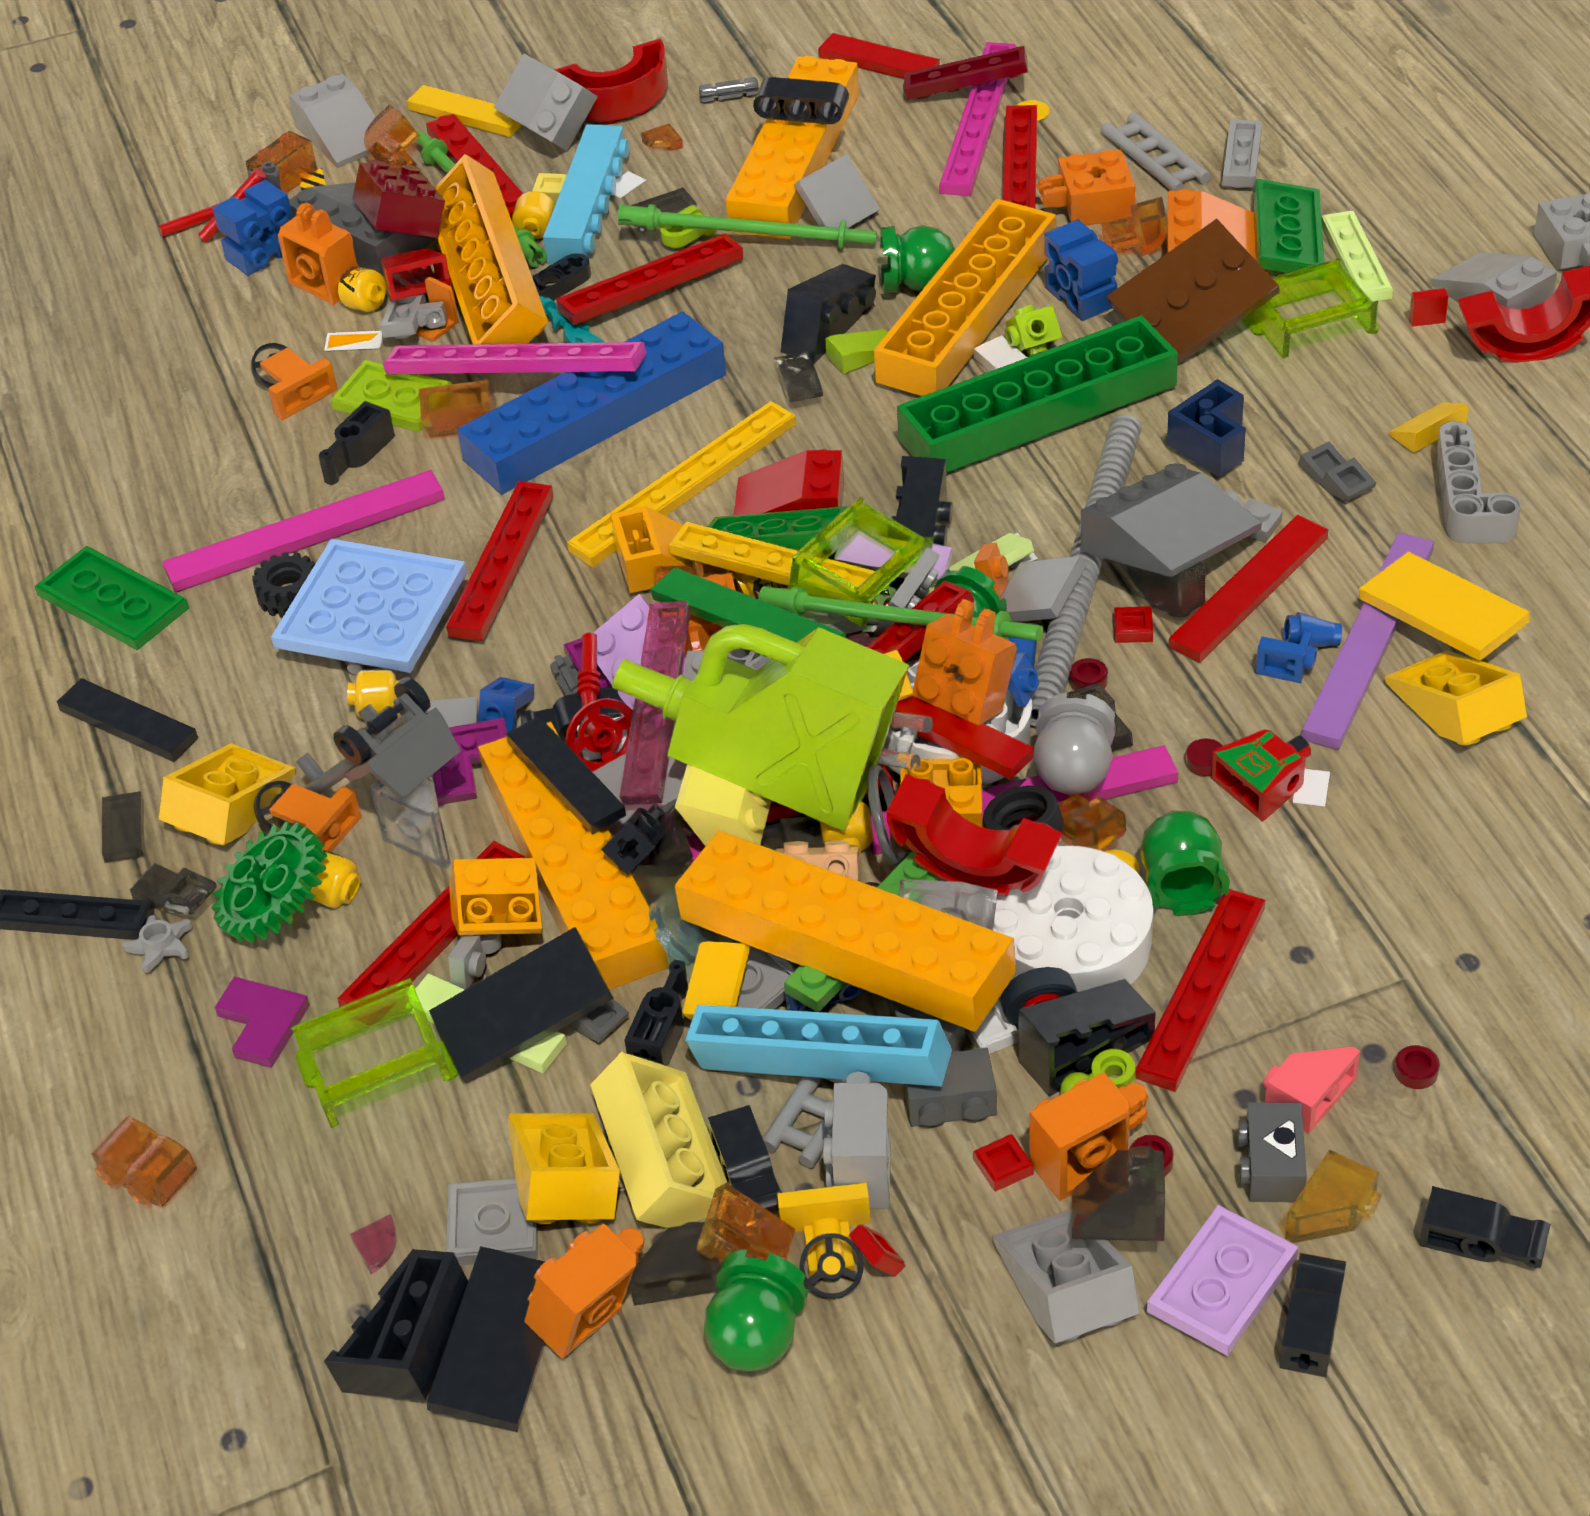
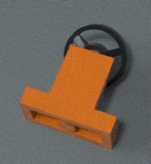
(298, 382)
(324, 816)

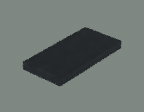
(520, 1004)
(490, 1347)

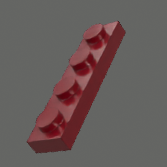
(966, 72)

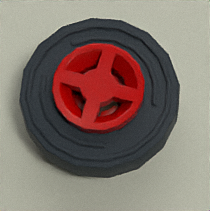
(1034, 988)

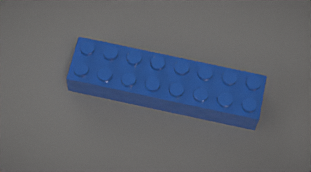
(589, 407)

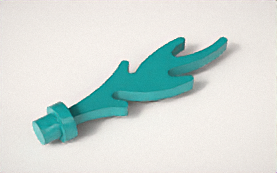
(572, 333)

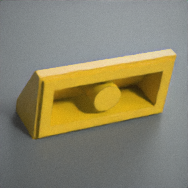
(1425, 427)
(716, 975)

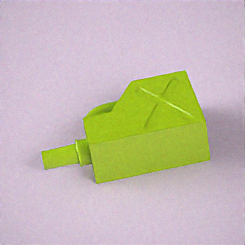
(790, 730)

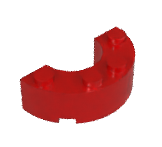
(627, 89)
(1533, 331)
(964, 851)

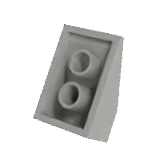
(545, 101)
(333, 118)
(1514, 279)
(1066, 1280)

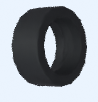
(1023, 802)

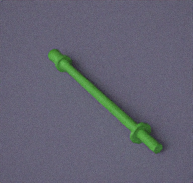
(435, 152)
(653, 217)
(799, 602)

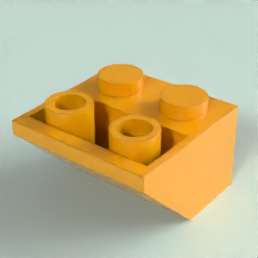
(642, 544)
(961, 783)
(495, 896)

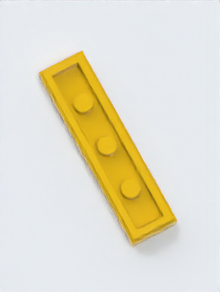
(468, 110)

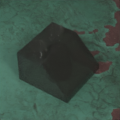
(1122, 1198)

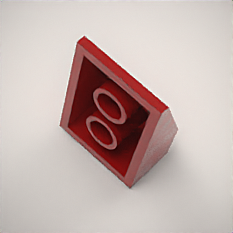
(795, 483)

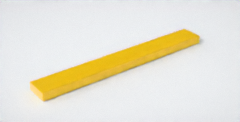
(689, 477)

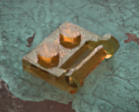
(744, 1225)

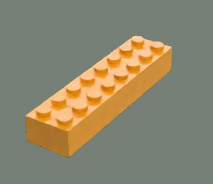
(789, 152)
(487, 259)
(964, 299)
(573, 872)
(847, 929)

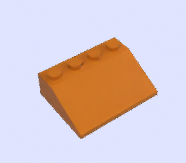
(1193, 210)

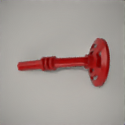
(597, 727)

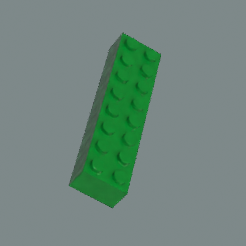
(1038, 394)

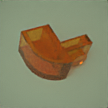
(390, 137)

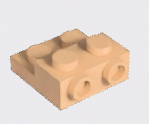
(835, 856)

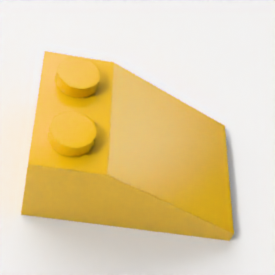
(1461, 695)
(219, 791)
(563, 1167)

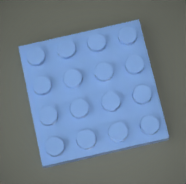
(369, 605)

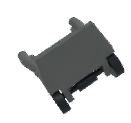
(404, 746)

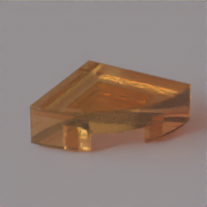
(662, 136)

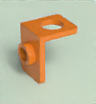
(439, 292)

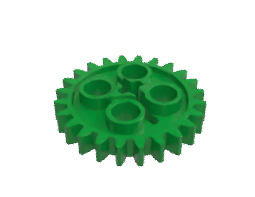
(269, 882)

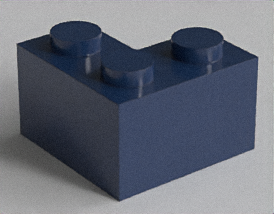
(1210, 428)

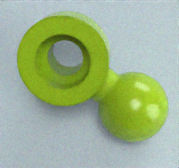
(1112, 1063)

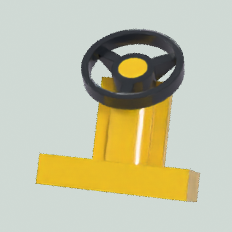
(825, 1220)

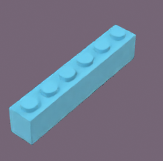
(586, 192)
(819, 1044)

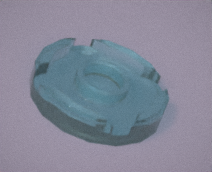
(676, 935)

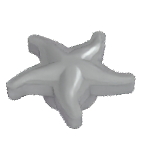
(158, 940)

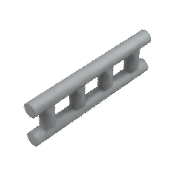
(1156, 165)
(781, 1127)

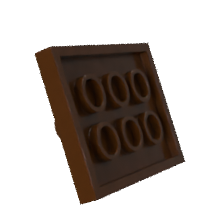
(1196, 290)

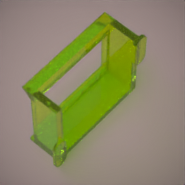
(1307, 284)
(859, 516)
(356, 1018)

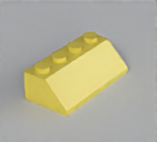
(717, 804)
(658, 1140)

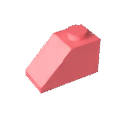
(1314, 1080)

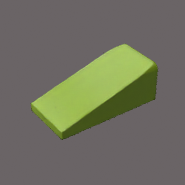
(853, 349)

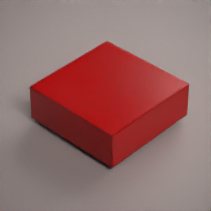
(1428, 307)
(1133, 624)
(1003, 1162)
(877, 1250)

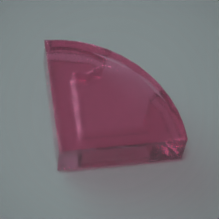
(376, 1242)

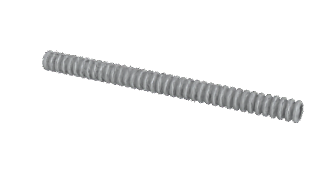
(1066, 629)

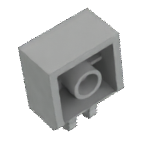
(1564, 231)
(859, 1138)

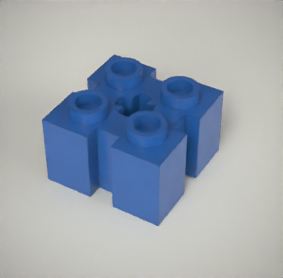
(253, 226)
(1080, 269)

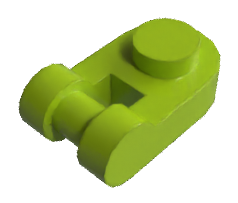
(677, 236)

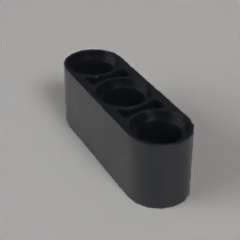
(801, 100)

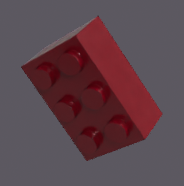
(398, 199)

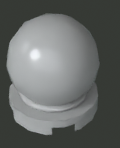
(1074, 743)

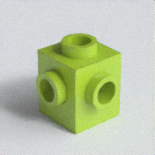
(1032, 329)

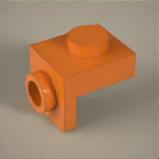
(993, 565)

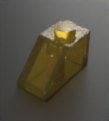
(1333, 1200)

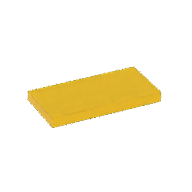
(1444, 605)

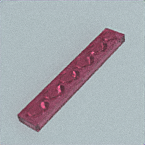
(649, 732)

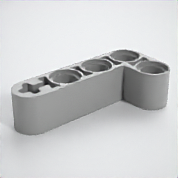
(1466, 510)

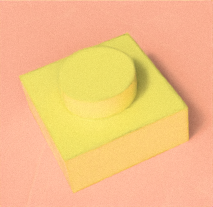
(550, 184)

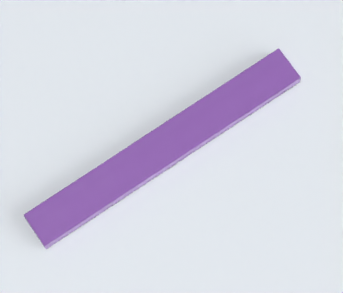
(1358, 660)

